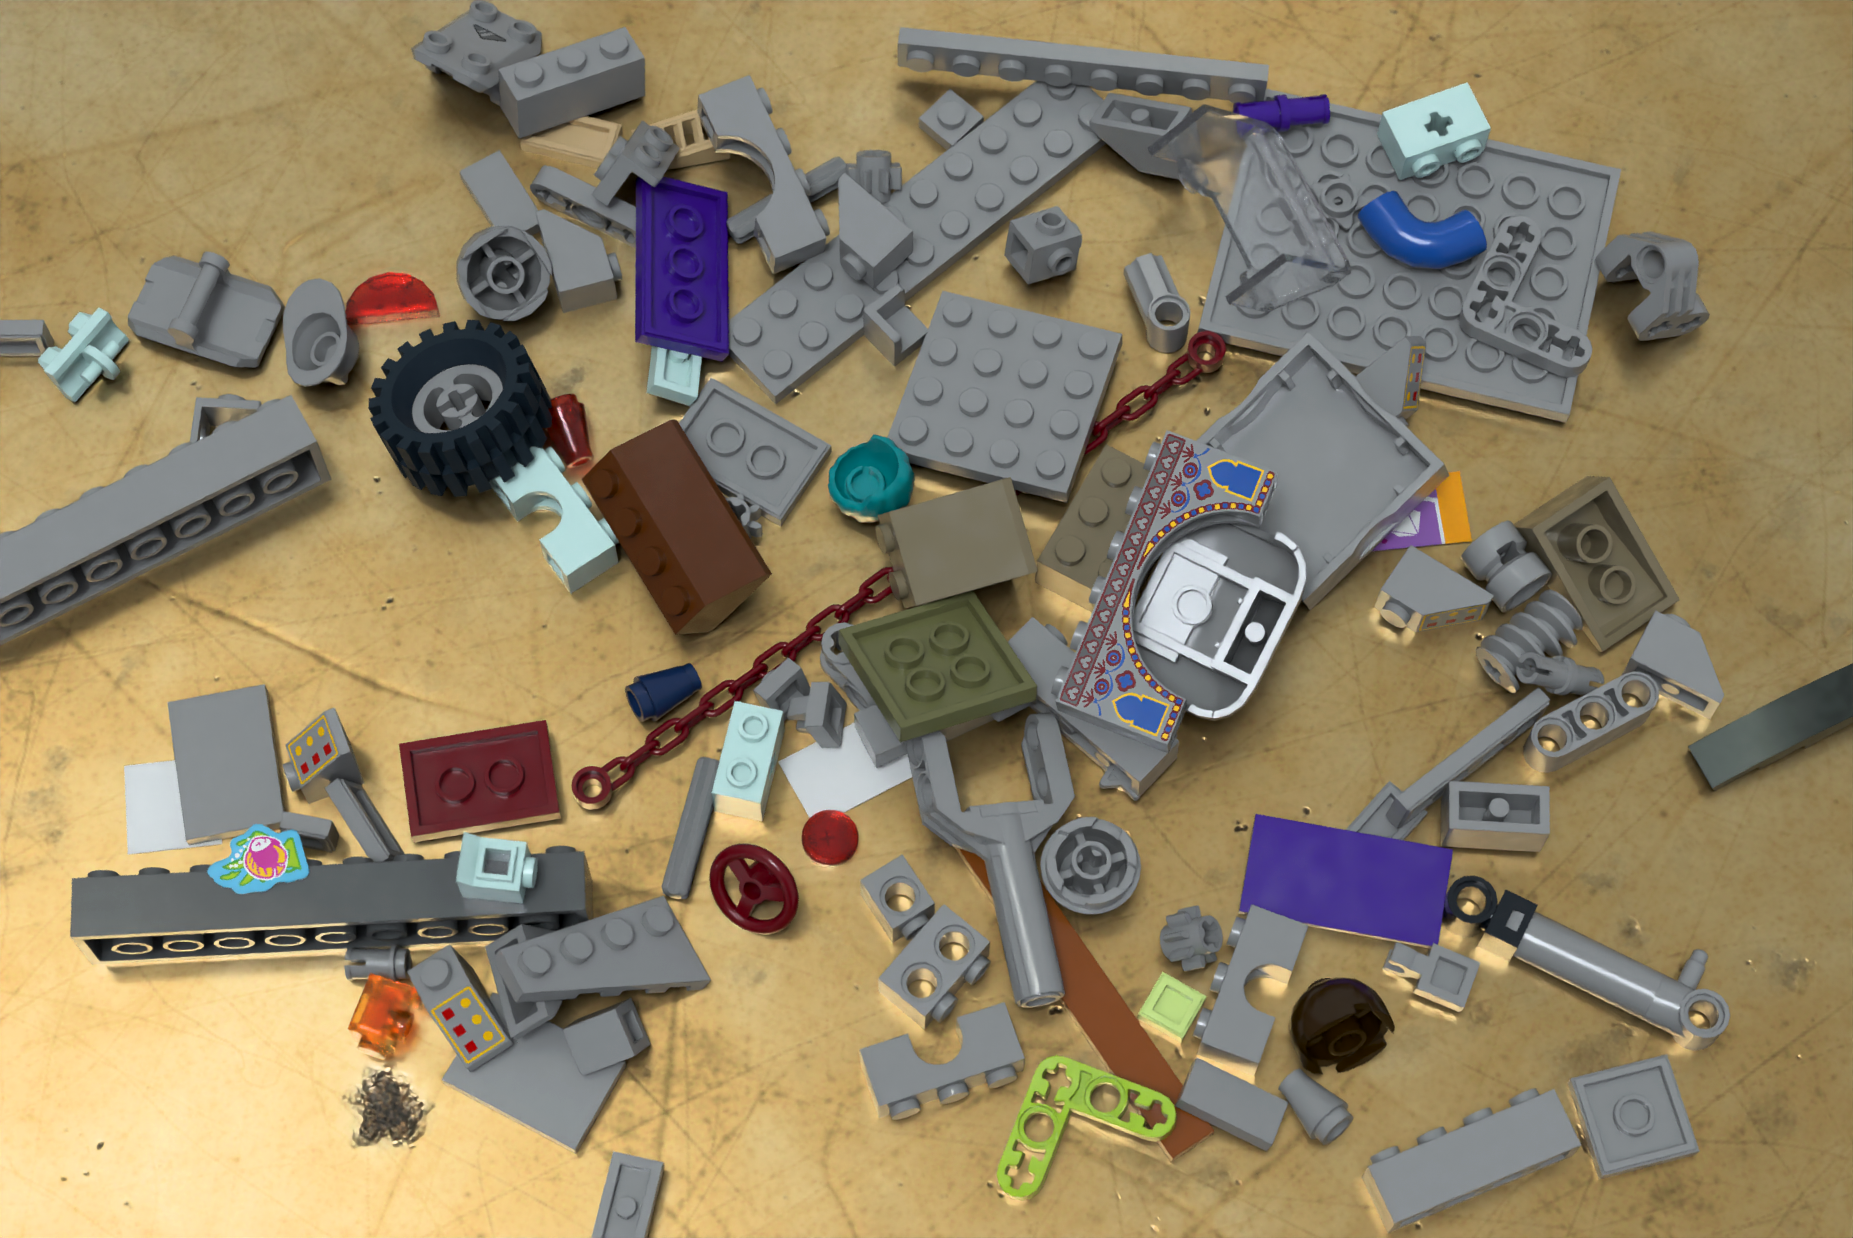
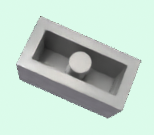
(1495, 816)

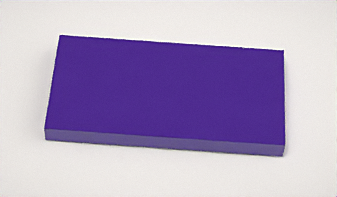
(682, 268)
(1347, 880)

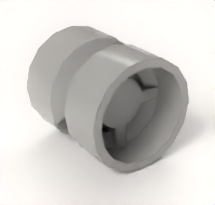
(1505, 565)

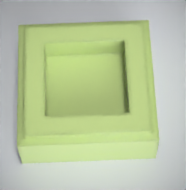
(1171, 1007)

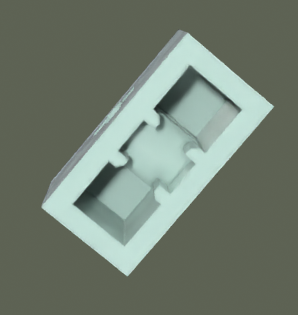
(1434, 132)
(748, 761)

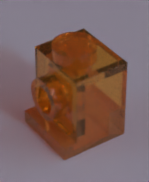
(383, 1015)

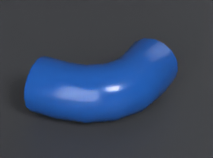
(1421, 242)

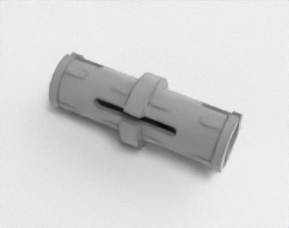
(1558, 674)

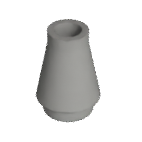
(1317, 1108)

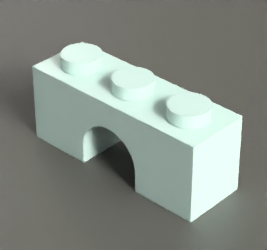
(580, 544)

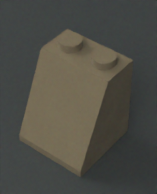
(955, 543)

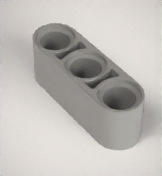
(1602, 703)

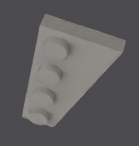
(604, 955)

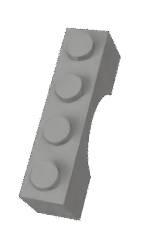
(740, 124)

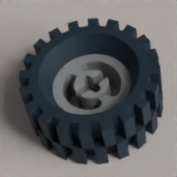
(446, 382)

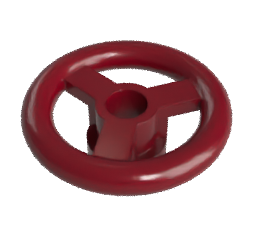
(762, 880)

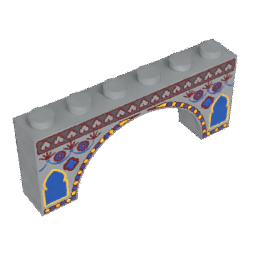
(1184, 491)

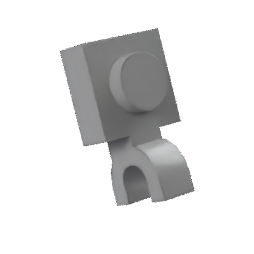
(1441, 975)

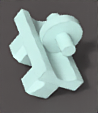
(86, 355)

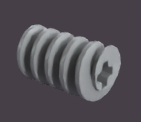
(1534, 631)

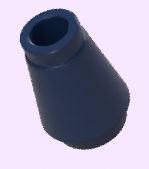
(661, 691)

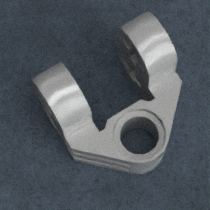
(1668, 271)

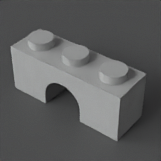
(1264, 948)
(904, 1081)

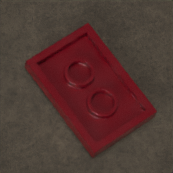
(479, 781)

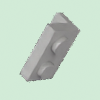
(645, 154)

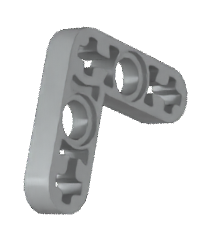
(1506, 314)

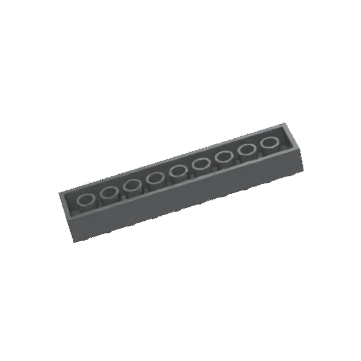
(328, 911)

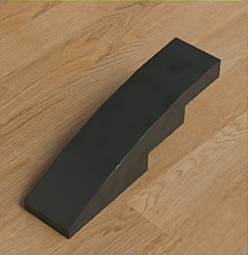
(1777, 729)

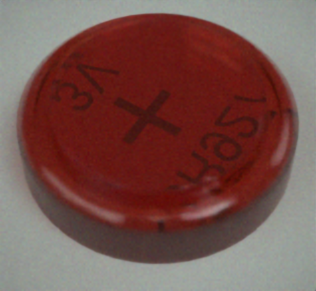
(829, 838)

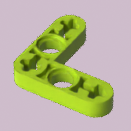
(1077, 1100)

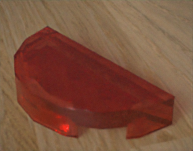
(390, 299)

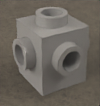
(1043, 244)

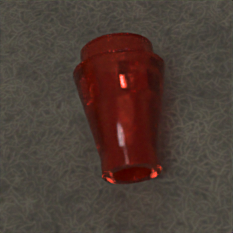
(570, 430)

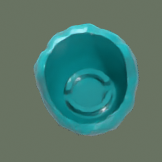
(871, 479)

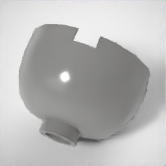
(503, 273)

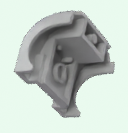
(1218, 614)

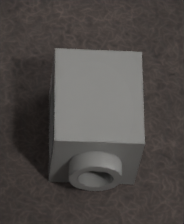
(895, 879)

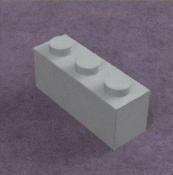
(572, 82)

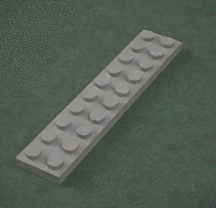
(949, 208)

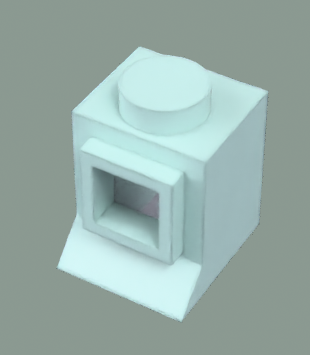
(495, 869)

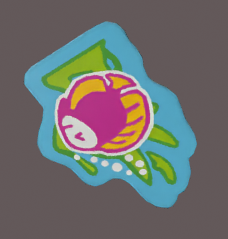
(261, 860)

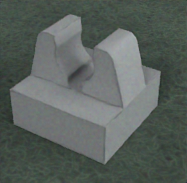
(820, 714)

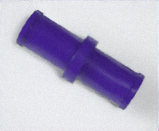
(1286, 112)

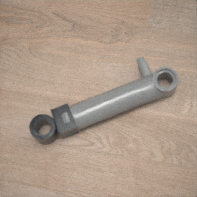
(1520, 932)

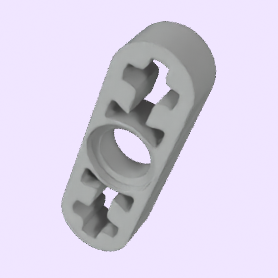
(576, 200)

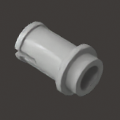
(387, 963)

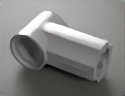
(1157, 302)

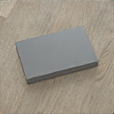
(753, 450)
(226, 763)
(538, 1084)

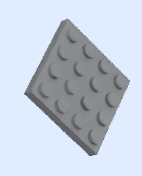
(1005, 395)

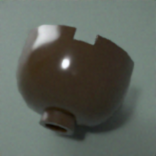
(1338, 1024)

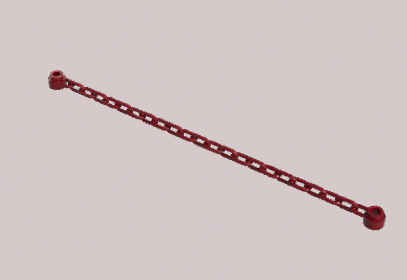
(592, 775)

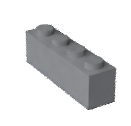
(1042, 654)
(1470, 1159)

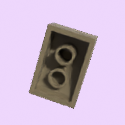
(1598, 559)

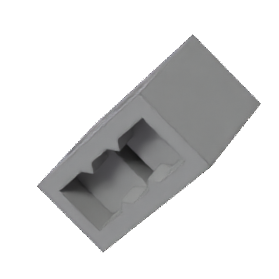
(924, 961)

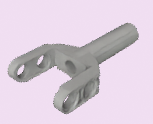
(1006, 841)

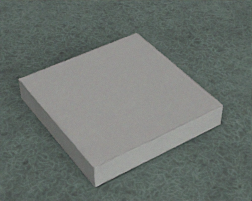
(1633, 1116)

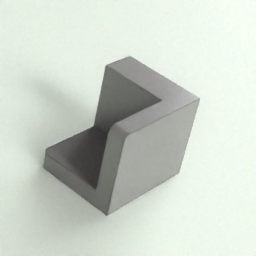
(893, 326)
(606, 1037)

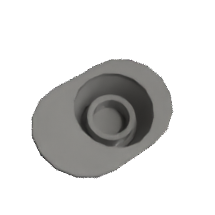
(317, 335)

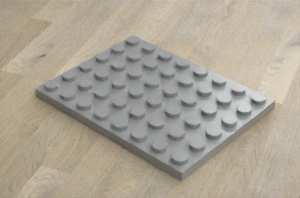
(1391, 300)

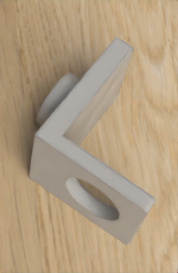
(217, 411)

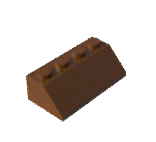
(676, 528)

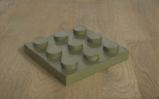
(937, 665)

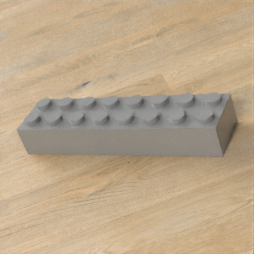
(155, 514)

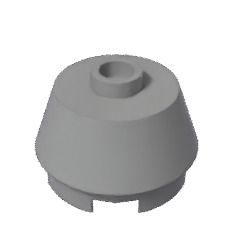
(1090, 865)

